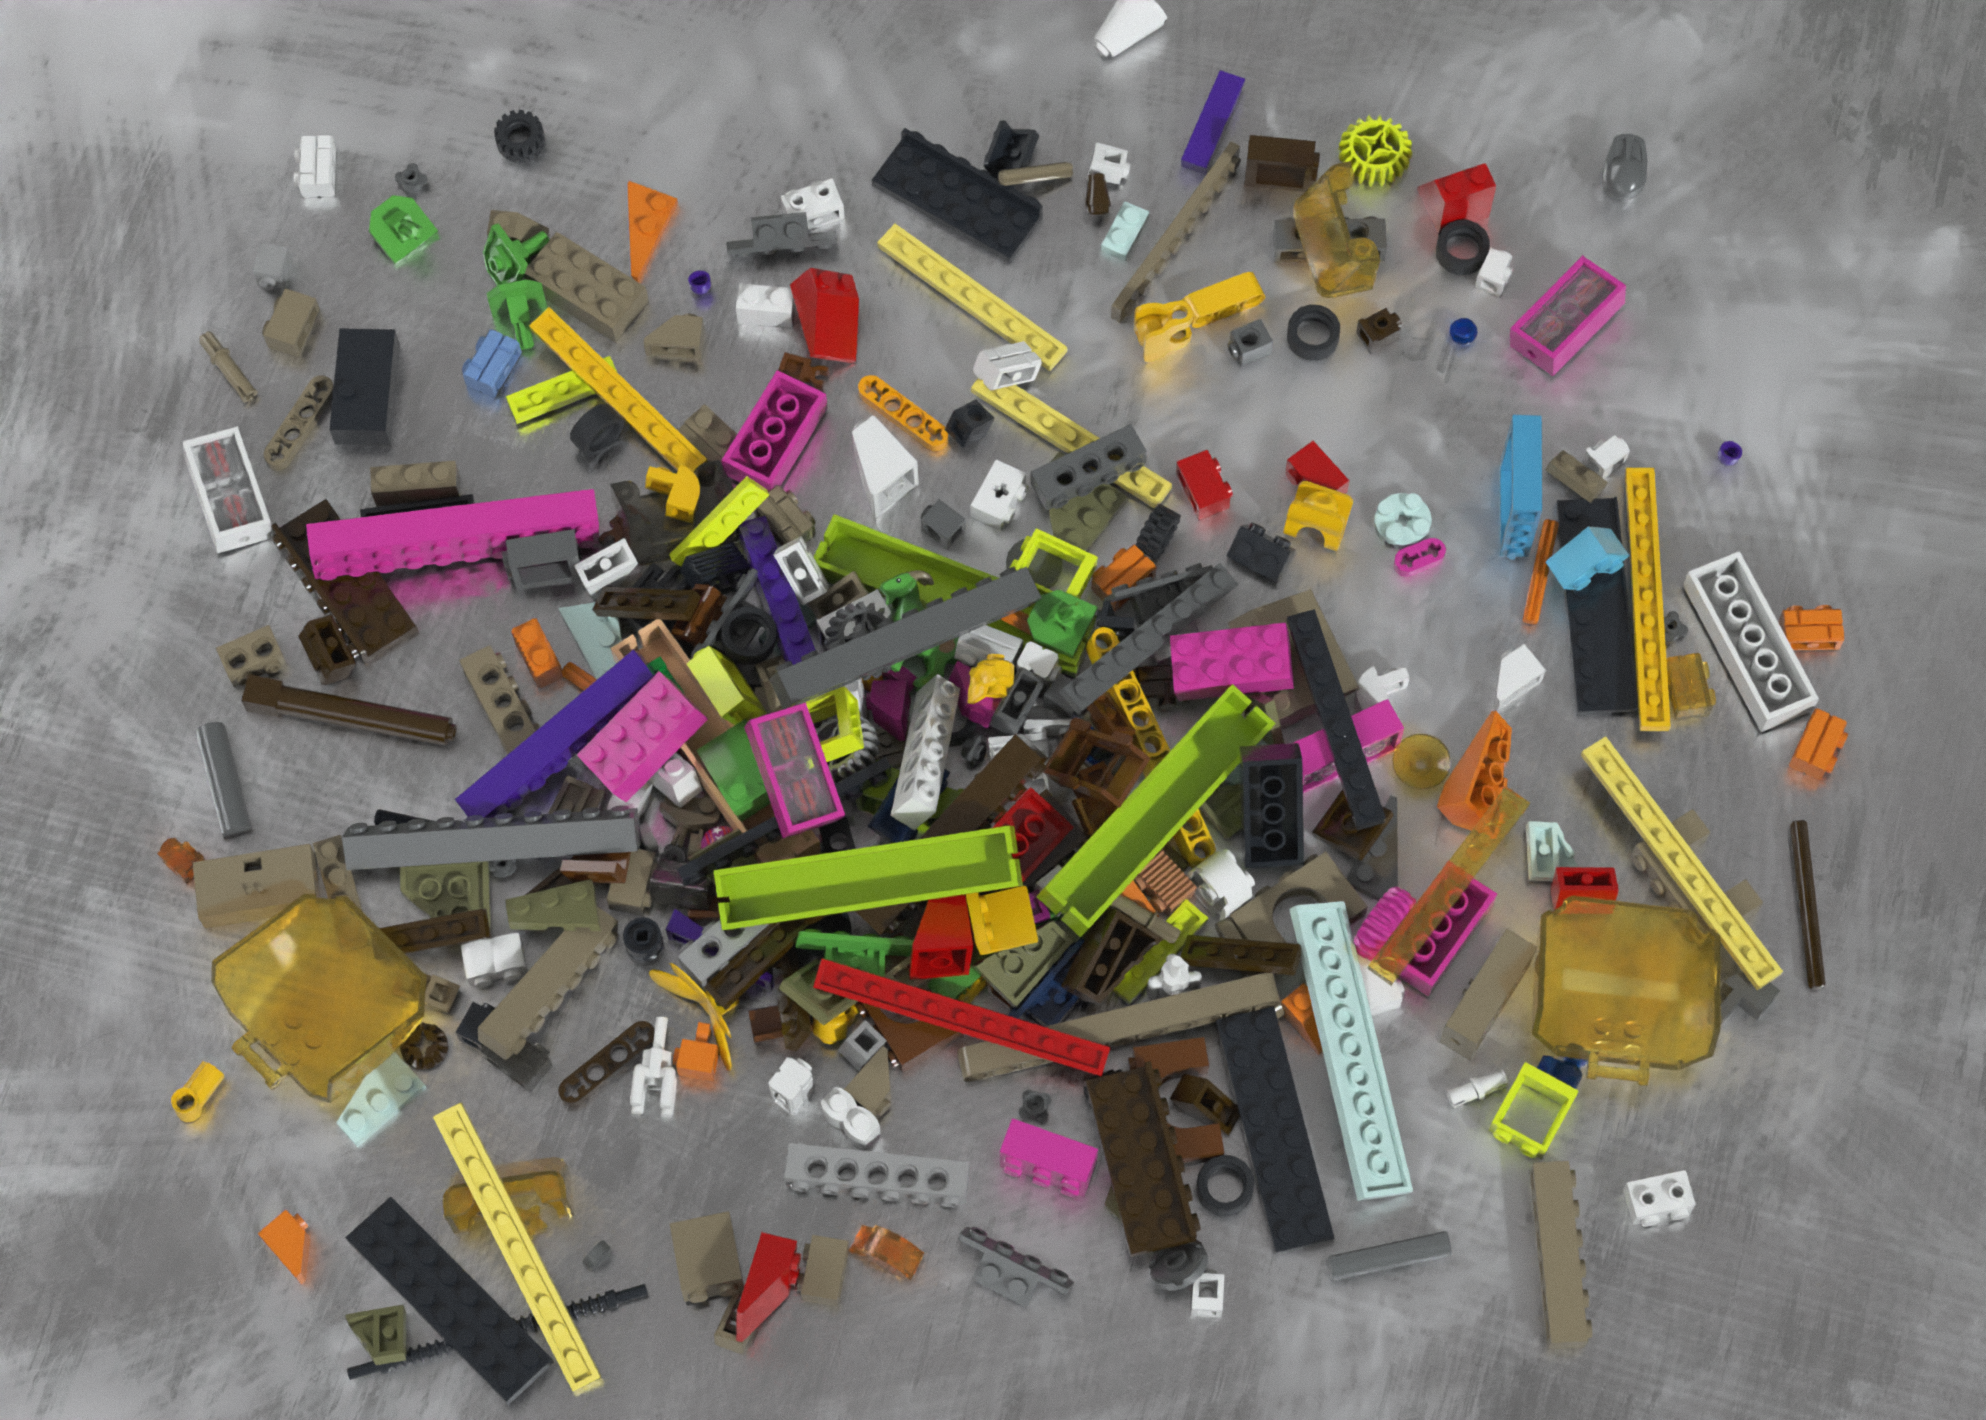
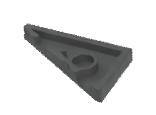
(1380, 866)

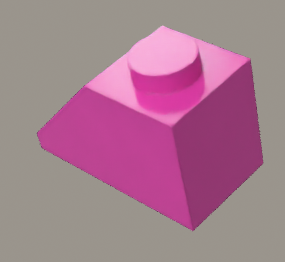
(890, 706)
(979, 712)

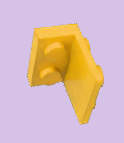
(1002, 920)

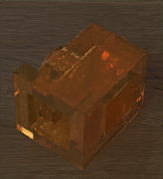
(179, 858)

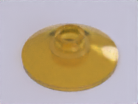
(1421, 749)

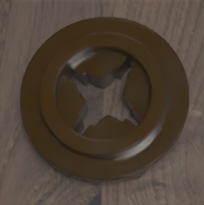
(434, 1054)

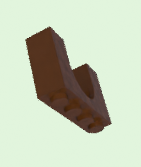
(908, 1042)
(1173, 1060)

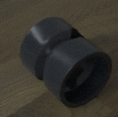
(643, 941)

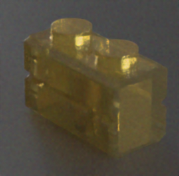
(1689, 686)

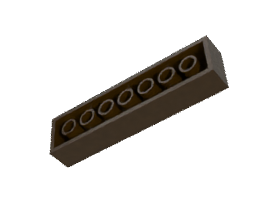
(973, 810)

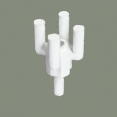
(1174, 978)
(655, 1074)

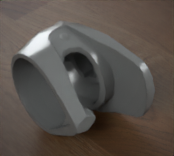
(1625, 167)

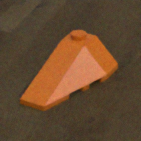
(1478, 775)

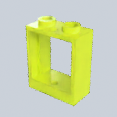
(1084, 560)
(725, 686)
(845, 706)
(1548, 1087)

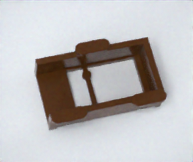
(1075, 749)

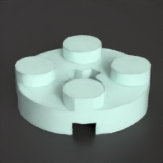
(1402, 505)

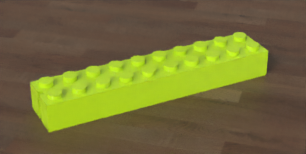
(880, 557)
(1154, 811)
(868, 877)

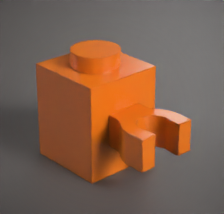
(698, 1057)

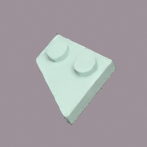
(1546, 850)

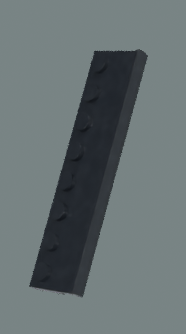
(1598, 620)

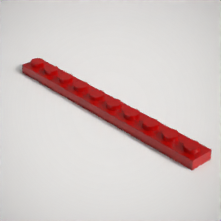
(961, 1017)

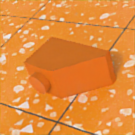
(1300, 1015)
(289, 1242)

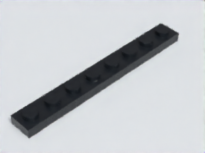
(1336, 720)
(769, 831)

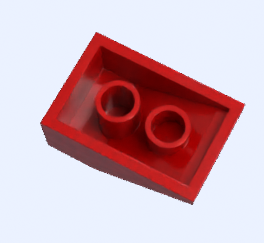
(828, 313)
(1037, 830)
(768, 1282)

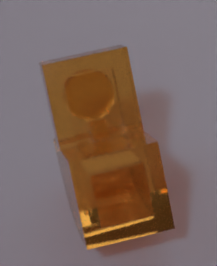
(887, 1250)

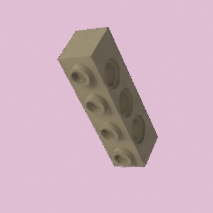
(477, 669)

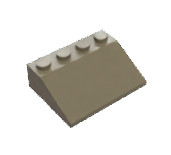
(1297, 703)

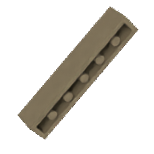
(545, 985)
(1559, 1255)

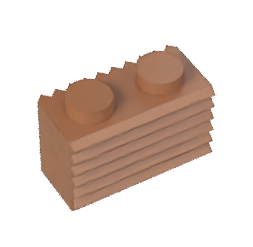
(1165, 884)

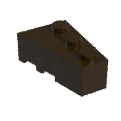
(1107, 955)

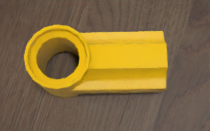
(197, 1089)

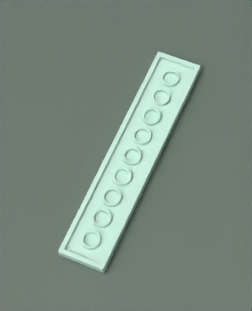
(1351, 1050)

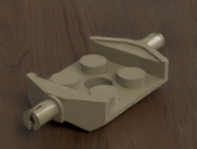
(693, 816)

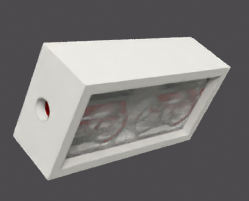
(227, 489)

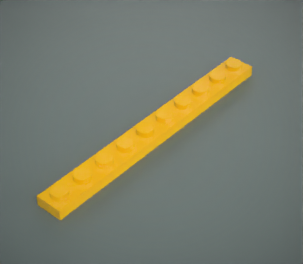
(1647, 600)

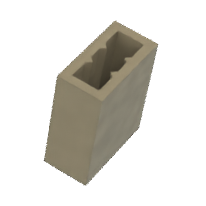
(707, 1257)

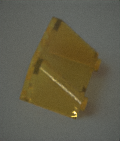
(1334, 259)
(545, 1176)

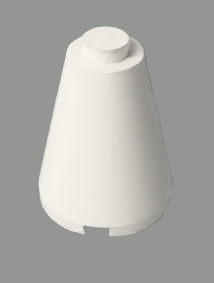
(1128, 24)

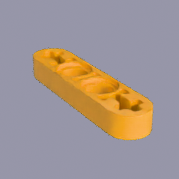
(900, 415)

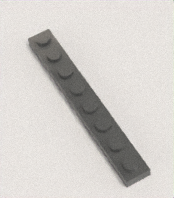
(1148, 638)

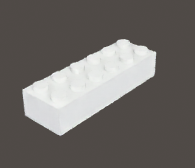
(1750, 641)

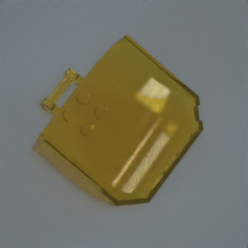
(1626, 987)
(319, 995)

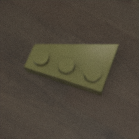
(1020, 968)

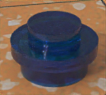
(1463, 331)

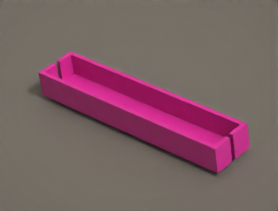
(446, 533)

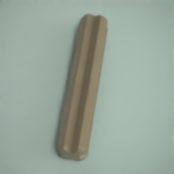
(1035, 173)

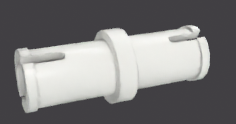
(1477, 1088)

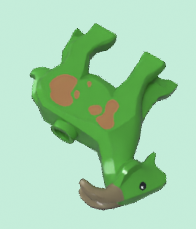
(906, 590)

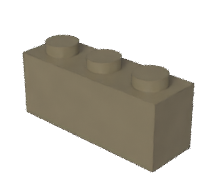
(414, 482)

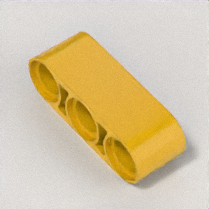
(1225, 299)

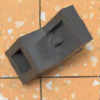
(1743, 994)

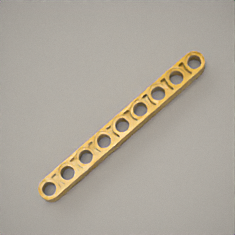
(1151, 734)

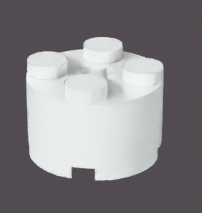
(1221, 884)

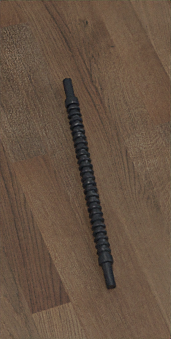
(610, 1299)

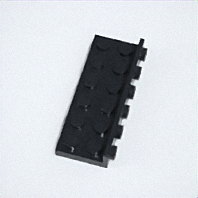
(958, 195)

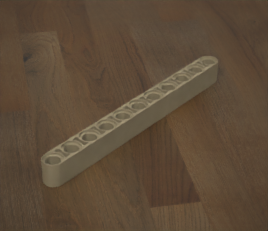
(1132, 1023)

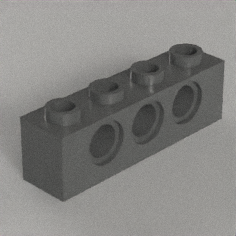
(1290, 249)
(1095, 454)

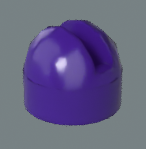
(699, 282)
(1729, 453)

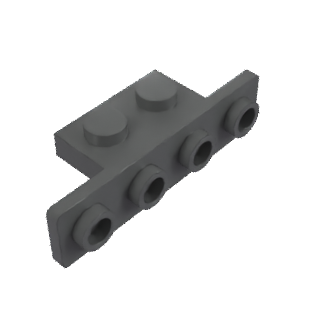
(780, 233)
(1152, 595)
(743, 632)
(1010, 1271)

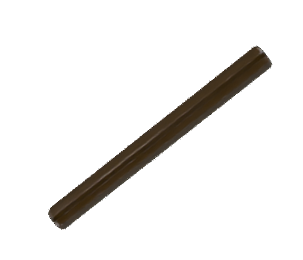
(1807, 905)

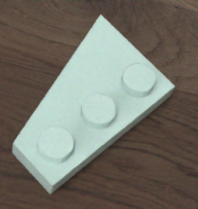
(593, 635)
(379, 1099)

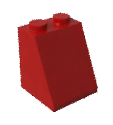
(1459, 196)
(942, 940)

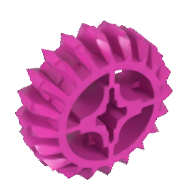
(1382, 921)

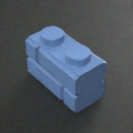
(491, 363)

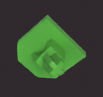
(400, 227)
(508, 259)
(517, 300)
(1061, 621)

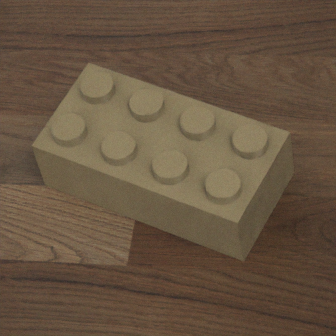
(587, 287)

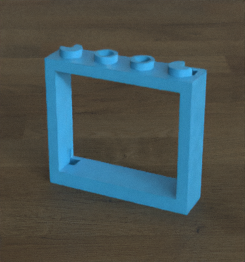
(1520, 486)

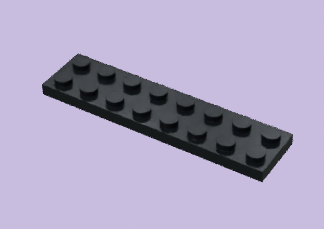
(1274, 1130)
(449, 1300)

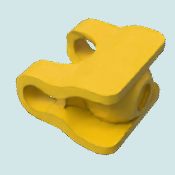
(1156, 326)
(1319, 509)

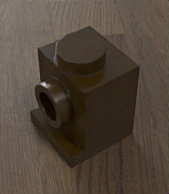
(1378, 337)

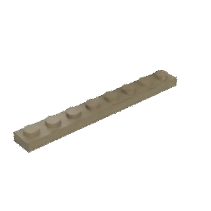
(1171, 239)

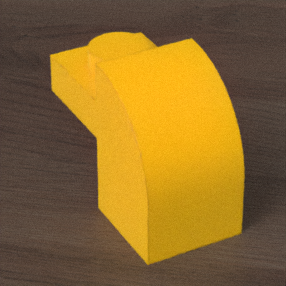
(682, 491)

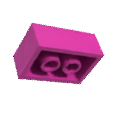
(1048, 1158)

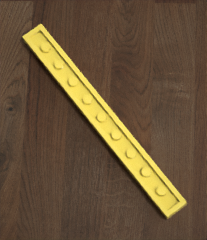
(1681, 863)
(517, 1246)

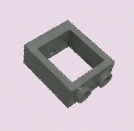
(542, 558)

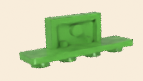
(860, 952)

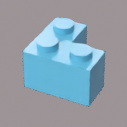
(1588, 553)

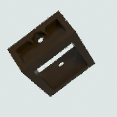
(1281, 163)

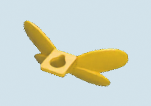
(688, 989)

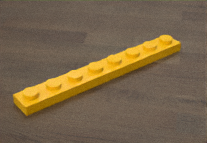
(616, 391)

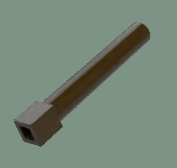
(274, 698)

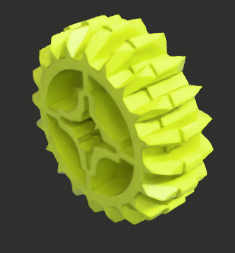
(1385, 161)

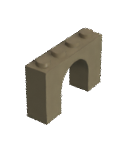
(1694, 834)
(1316, 880)

